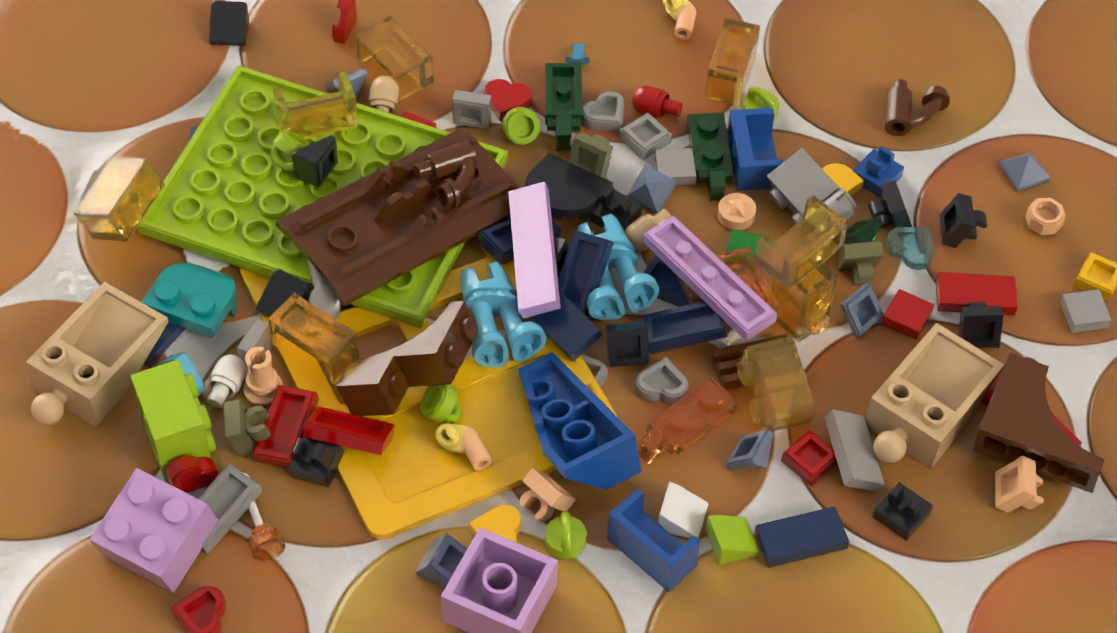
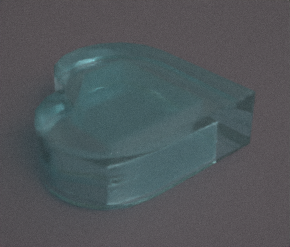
(911, 245)

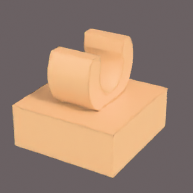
(1017, 485)
(549, 493)

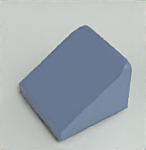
(441, 560)

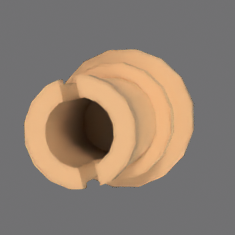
(261, 377)

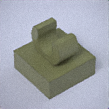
(591, 153)
(861, 259)
(241, 427)

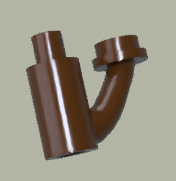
(899, 113)
(447, 161)

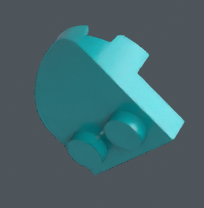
(193, 297)

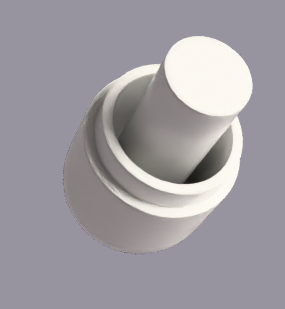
(226, 379)

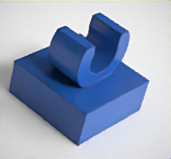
(878, 169)

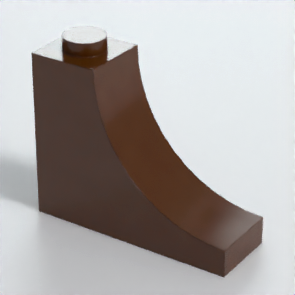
(1023, 425)

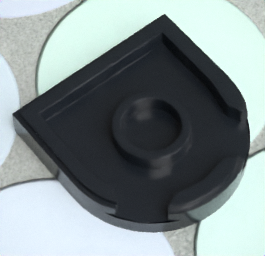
(570, 187)

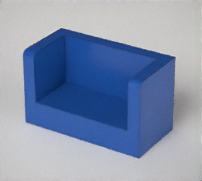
(752, 147)
(650, 544)

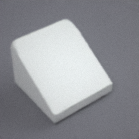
(682, 512)

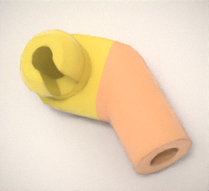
(684, 14)
(465, 441)

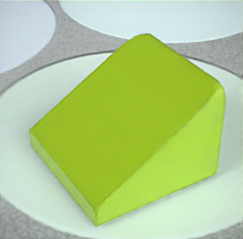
(730, 538)

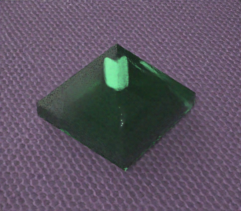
(863, 231)

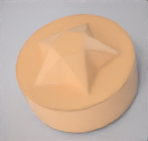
(736, 211)

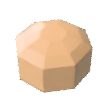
(1045, 216)

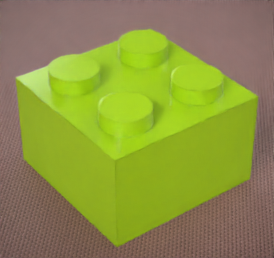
(173, 414)

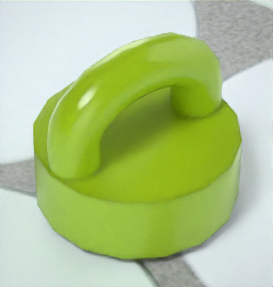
(759, 98)
(521, 125)
(288, 143)
(441, 404)
(565, 536)

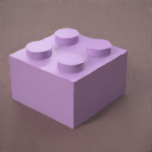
(154, 530)
(498, 587)

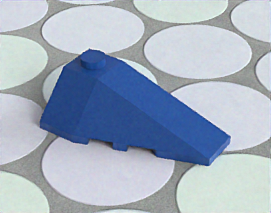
(576, 427)

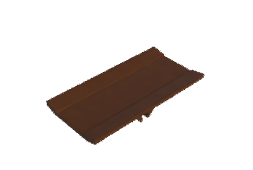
(395, 221)

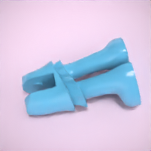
(638, 289)
(498, 298)

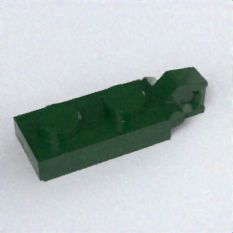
(563, 101)
(711, 151)

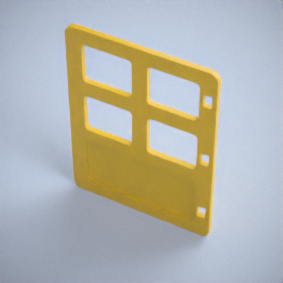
(415, 474)

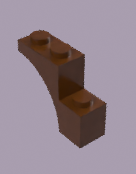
(432, 358)

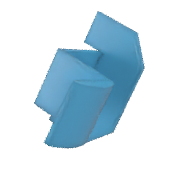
(577, 57)

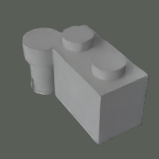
(799, 180)

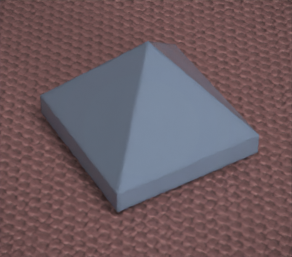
(356, 79)
(1024, 171)
(652, 189)
(862, 309)
(751, 451)

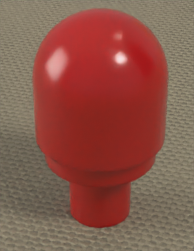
(655, 102)

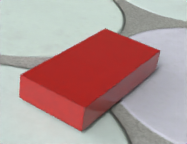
(958, 289)
(286, 423)
(349, 430)

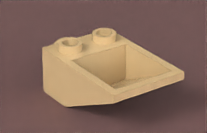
(92, 357)
(930, 397)

